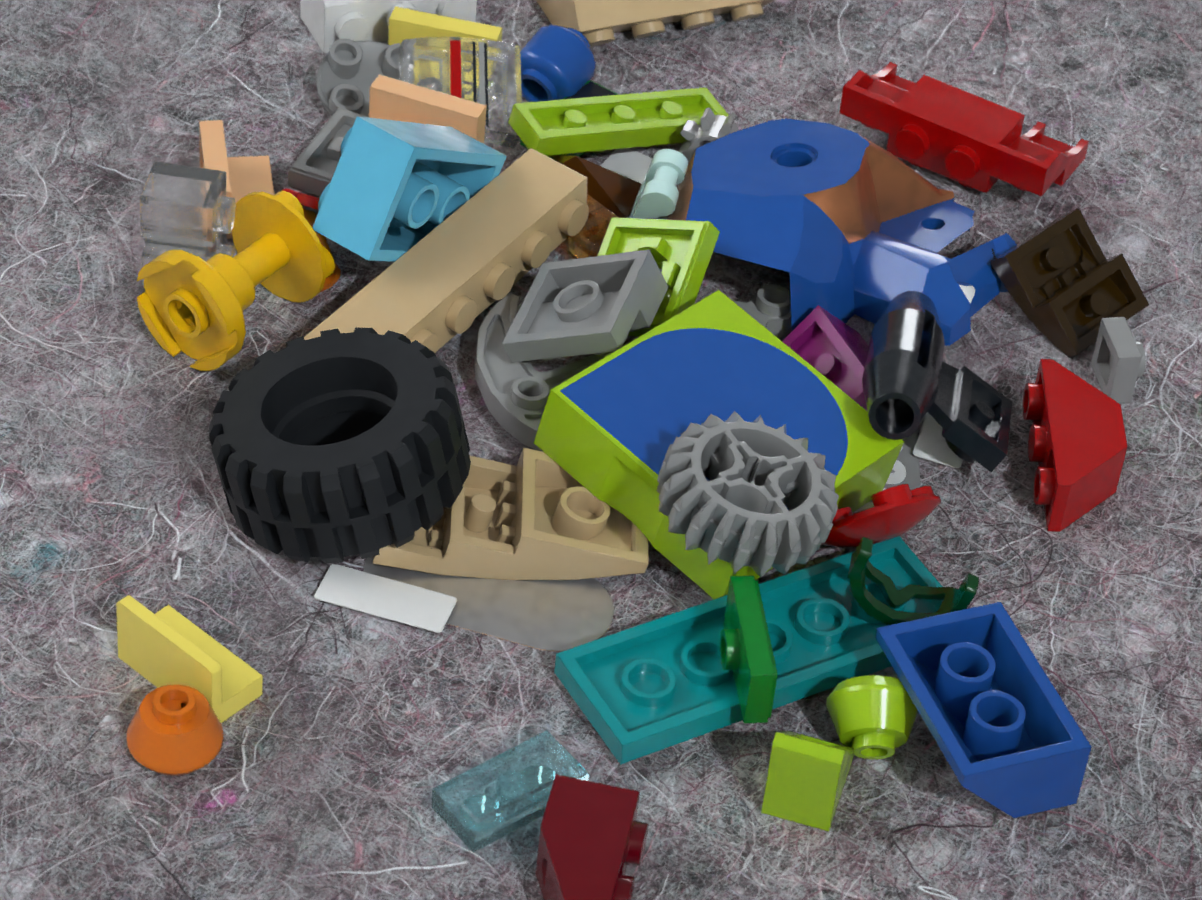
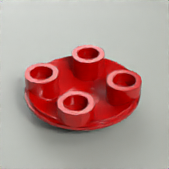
(893, 514)

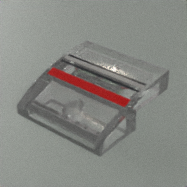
(470, 70)

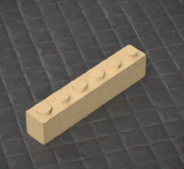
(471, 255)

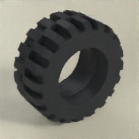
(340, 444)

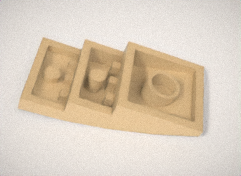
(524, 526)

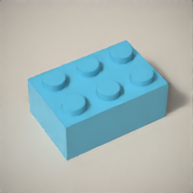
(400, 184)

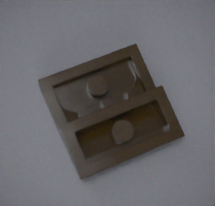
(1068, 283)

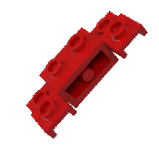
(958, 132)

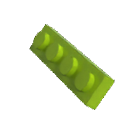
(610, 120)

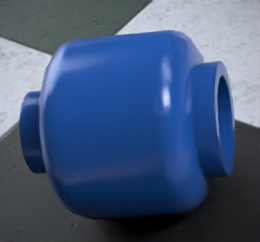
(555, 64)

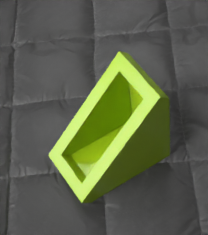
(805, 779)

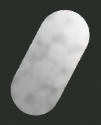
(526, 612)

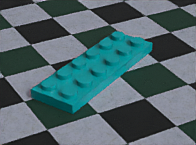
(667, 675)

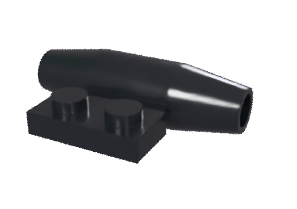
(908, 379)

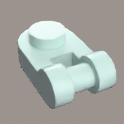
(658, 190)

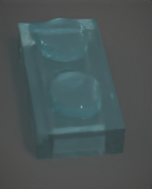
(504, 790)

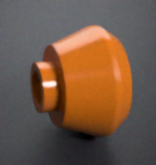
(174, 731)

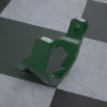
(860, 567)

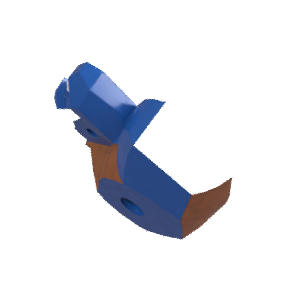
(840, 220)

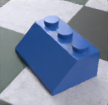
(990, 708)

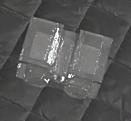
(185, 212)

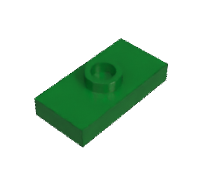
(748, 649)

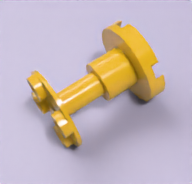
(201, 303)

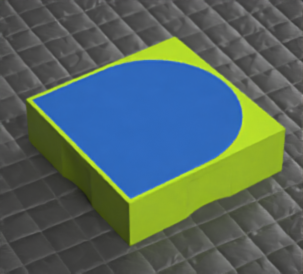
(713, 359)

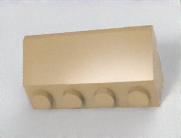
(646, 18)

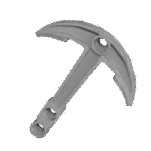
(518, 392)

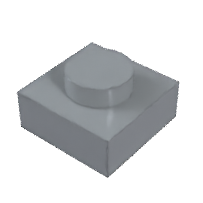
(1117, 359)

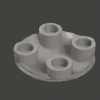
(351, 69)

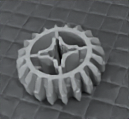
(743, 507)

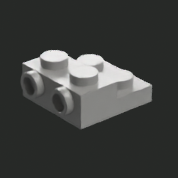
(586, 306)

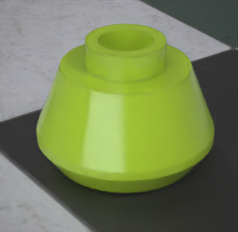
(872, 715)

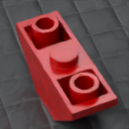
(1076, 442)

